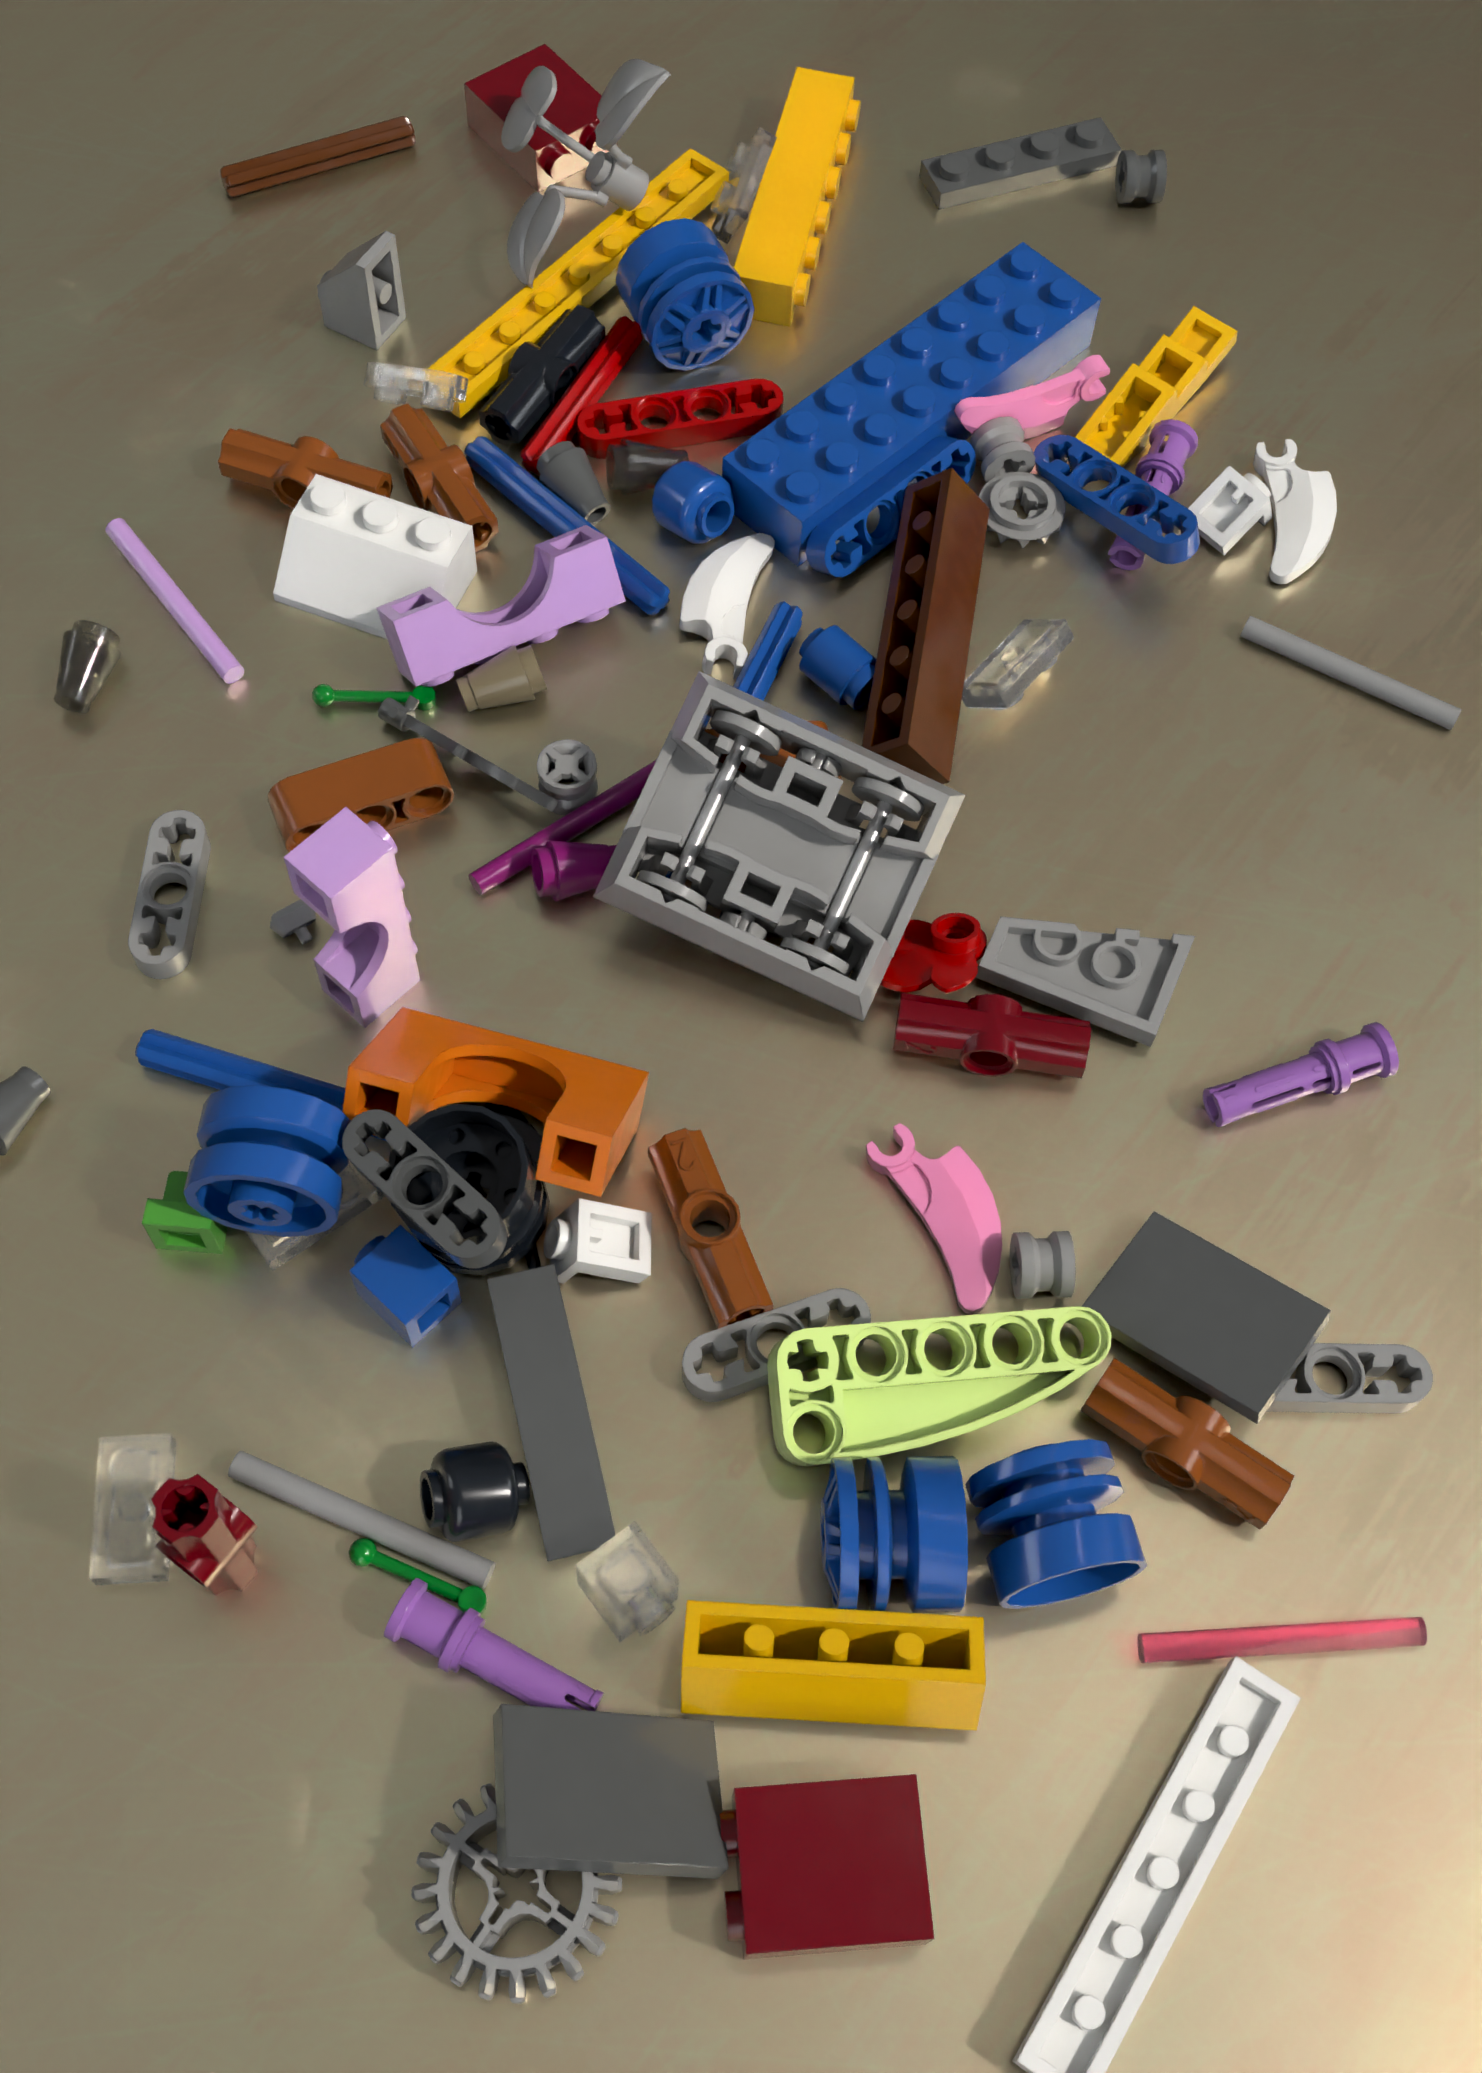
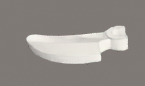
(1302, 511)
(719, 598)

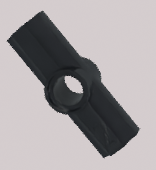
(541, 375)

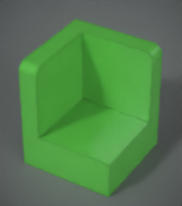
(177, 1225)

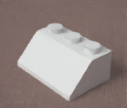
(363, 550)

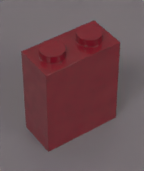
(572, 110)
(827, 1867)

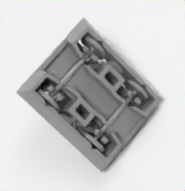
(779, 846)

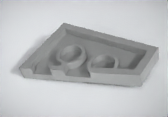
(1094, 976)

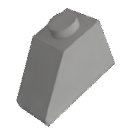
(365, 292)

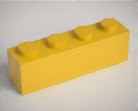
(833, 1665)

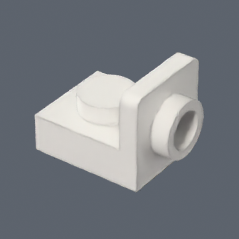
(1231, 508)
(600, 1242)

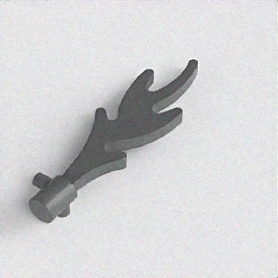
(404, 717)

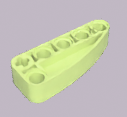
(912, 1399)

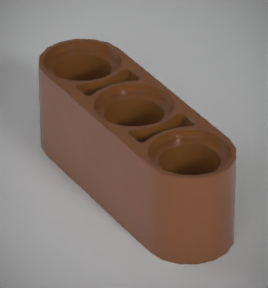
(382, 786)

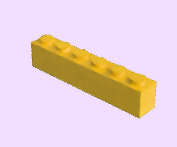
(795, 191)

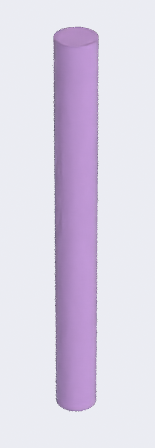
(175, 601)

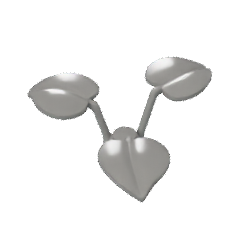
(610, 173)

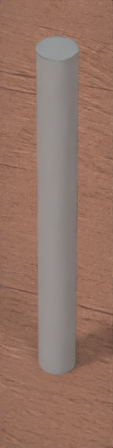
(1351, 673)
(362, 1519)

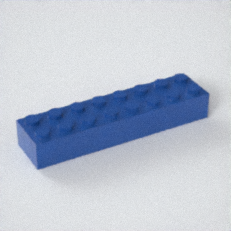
(982, 340)

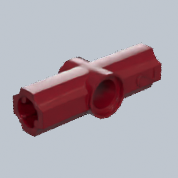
(992, 1035)
(205, 1534)

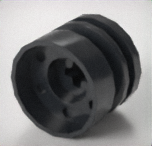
(495, 1163)

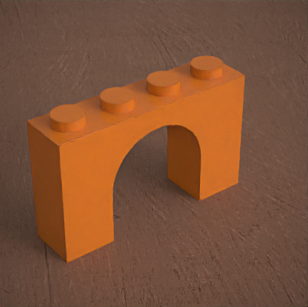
(433, 1061)

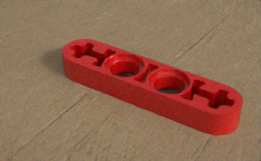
(678, 410)

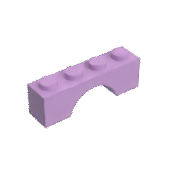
(568, 583)
(354, 884)

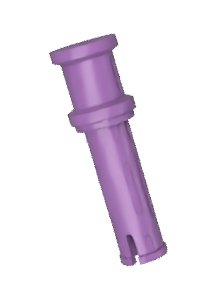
(1163, 471)
(1326, 1068)
(461, 1641)

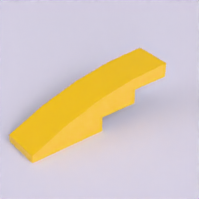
(1157, 386)

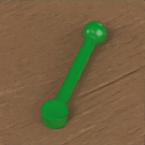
(324, 696)
(364, 1552)

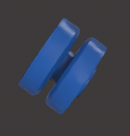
(268, 1161)

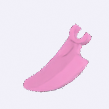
(1038, 406)
(955, 1209)

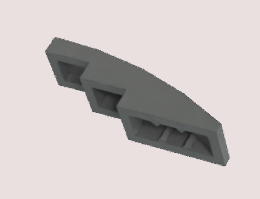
(551, 1412)

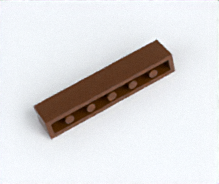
(927, 626)

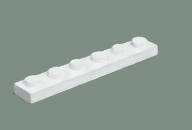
(1159, 1876)

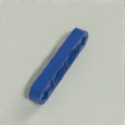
(1123, 491)
(888, 496)

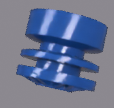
(684, 294)
(1051, 1508)
(896, 1534)

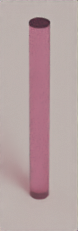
(1281, 1639)

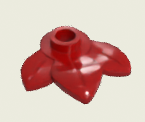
(937, 954)

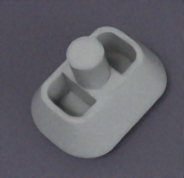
(294, 920)

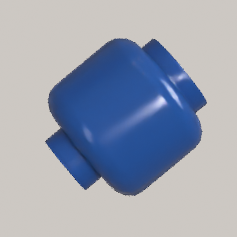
(693, 502)

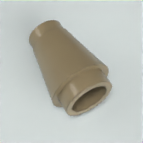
(503, 680)

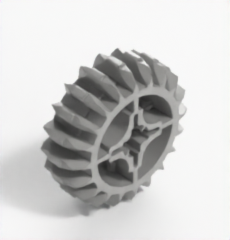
(495, 1921)

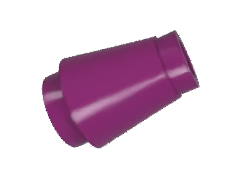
(568, 867)

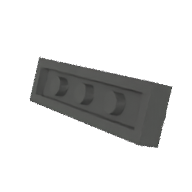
(1019, 163)

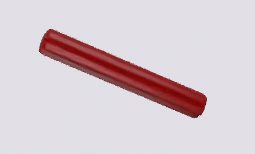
(584, 390)

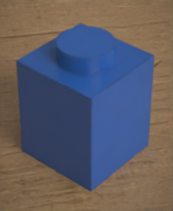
(405, 1284)

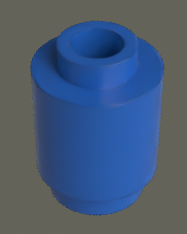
(838, 666)

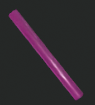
(563, 829)

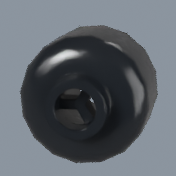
(473, 1491)

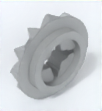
(1039, 500)

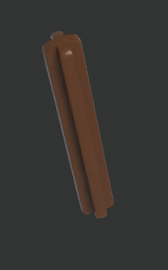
(317, 156)

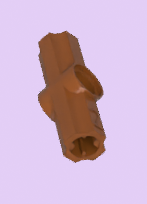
(291, 467)
(437, 473)
(697, 1195)
(1188, 1444)

